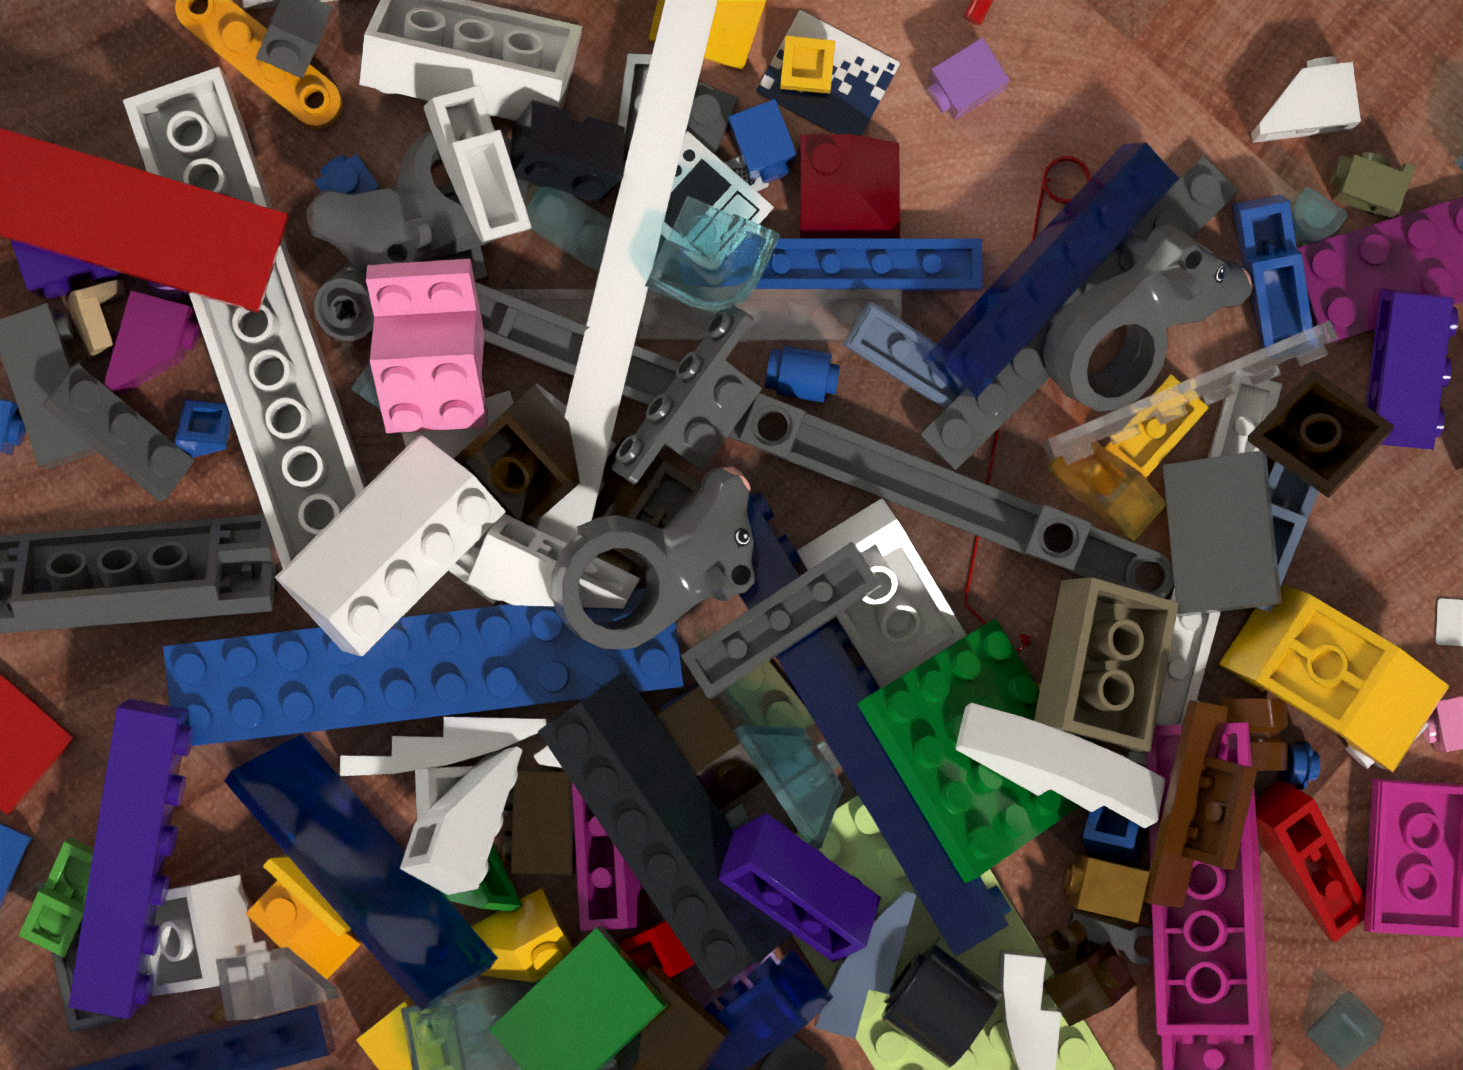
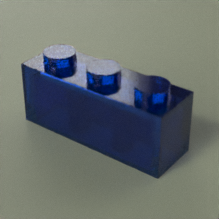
(766, 1011)

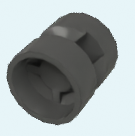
(345, 305)

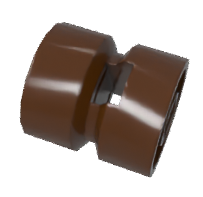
(1265, 722)

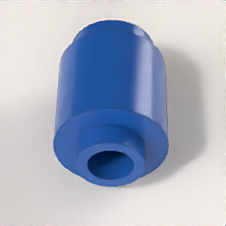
(802, 373)

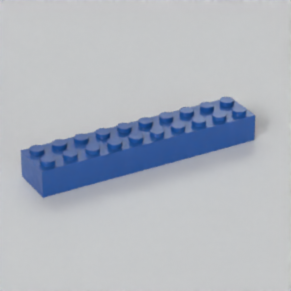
(411, 673)

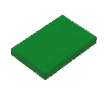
(580, 1009)

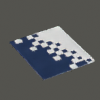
(857, 81)

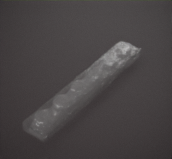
(1171, 402)

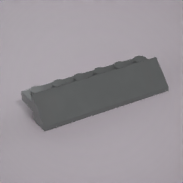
(136, 573)

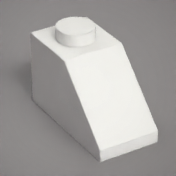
(1314, 103)

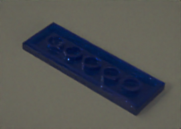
(359, 871)

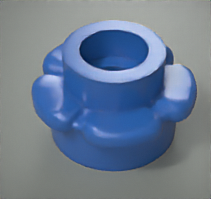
(1302, 765)

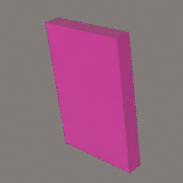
(1415, 859)

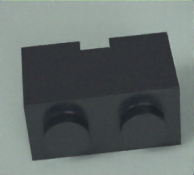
(567, 153)

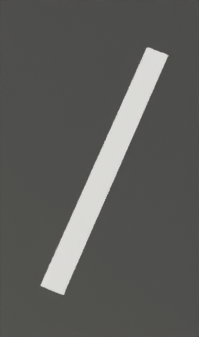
(630, 253)

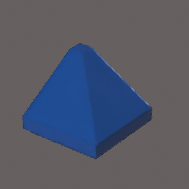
(203, 427)

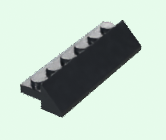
(661, 826)

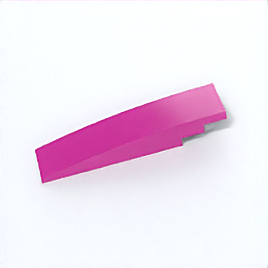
(1213, 947)

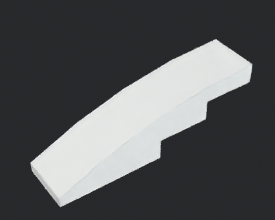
(461, 741)
(1059, 761)

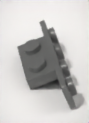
(697, 406)

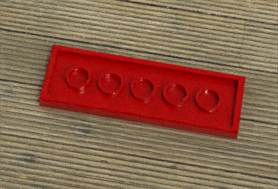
(137, 222)

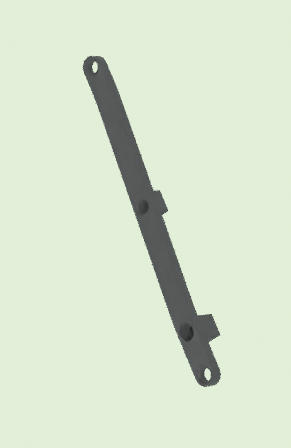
(845, 455)

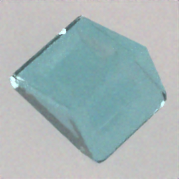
(1346, 1030)

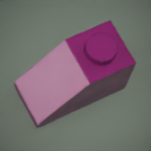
(150, 341)

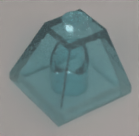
(797, 775)

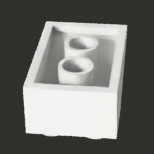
(905, 616)

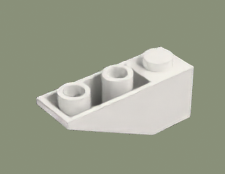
(457, 832)

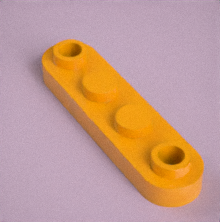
(237, 39)

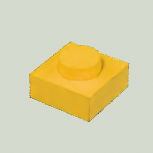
(807, 64)

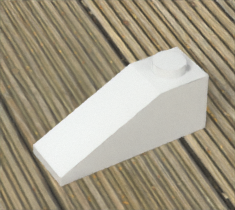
(518, 567)

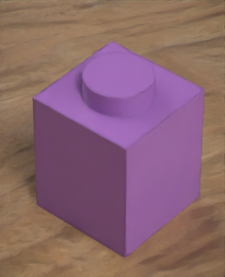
(966, 80)

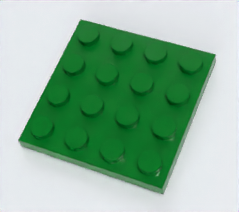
(918, 723)

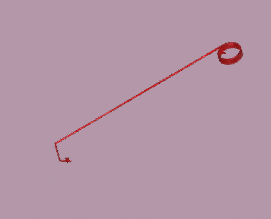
(1024, 638)

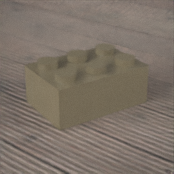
(1106, 664)

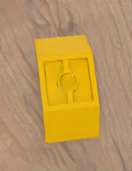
(1337, 674)

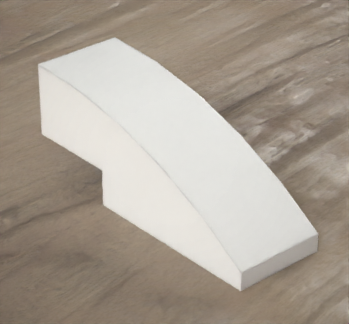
(477, 163)
(1029, 1027)

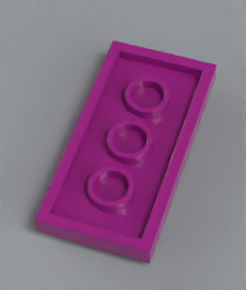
(1402, 253)

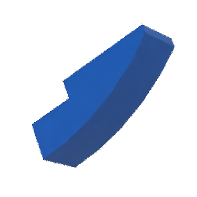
(1275, 267)

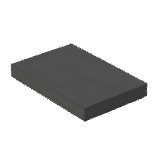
(1222, 533)

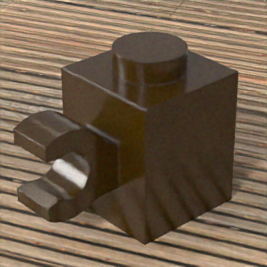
(1085, 980)

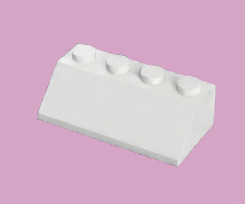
(461, 44)
(390, 545)

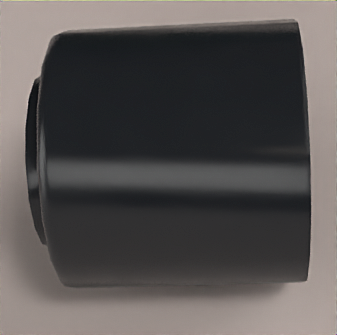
(940, 1004)

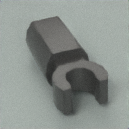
(1105, 928)

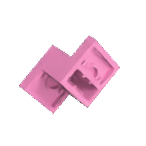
(427, 345)

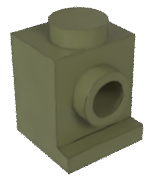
(1371, 184)

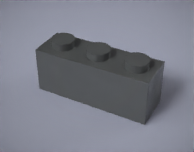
(35, 360)

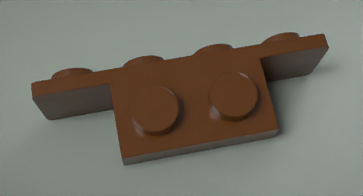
(1202, 807)

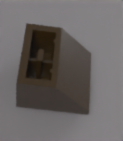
(653, 499)

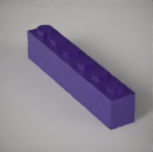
(130, 858)

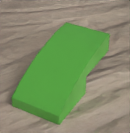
(60, 904)

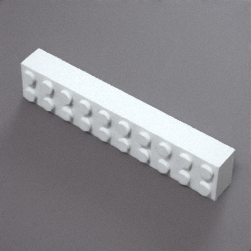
(266, 359)

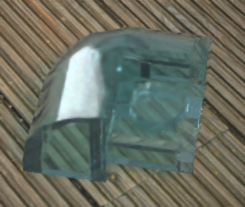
(711, 258)

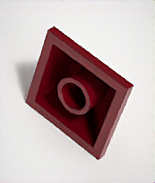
(848, 187)

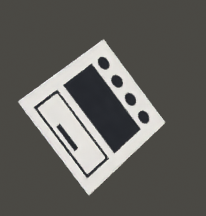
(712, 182)

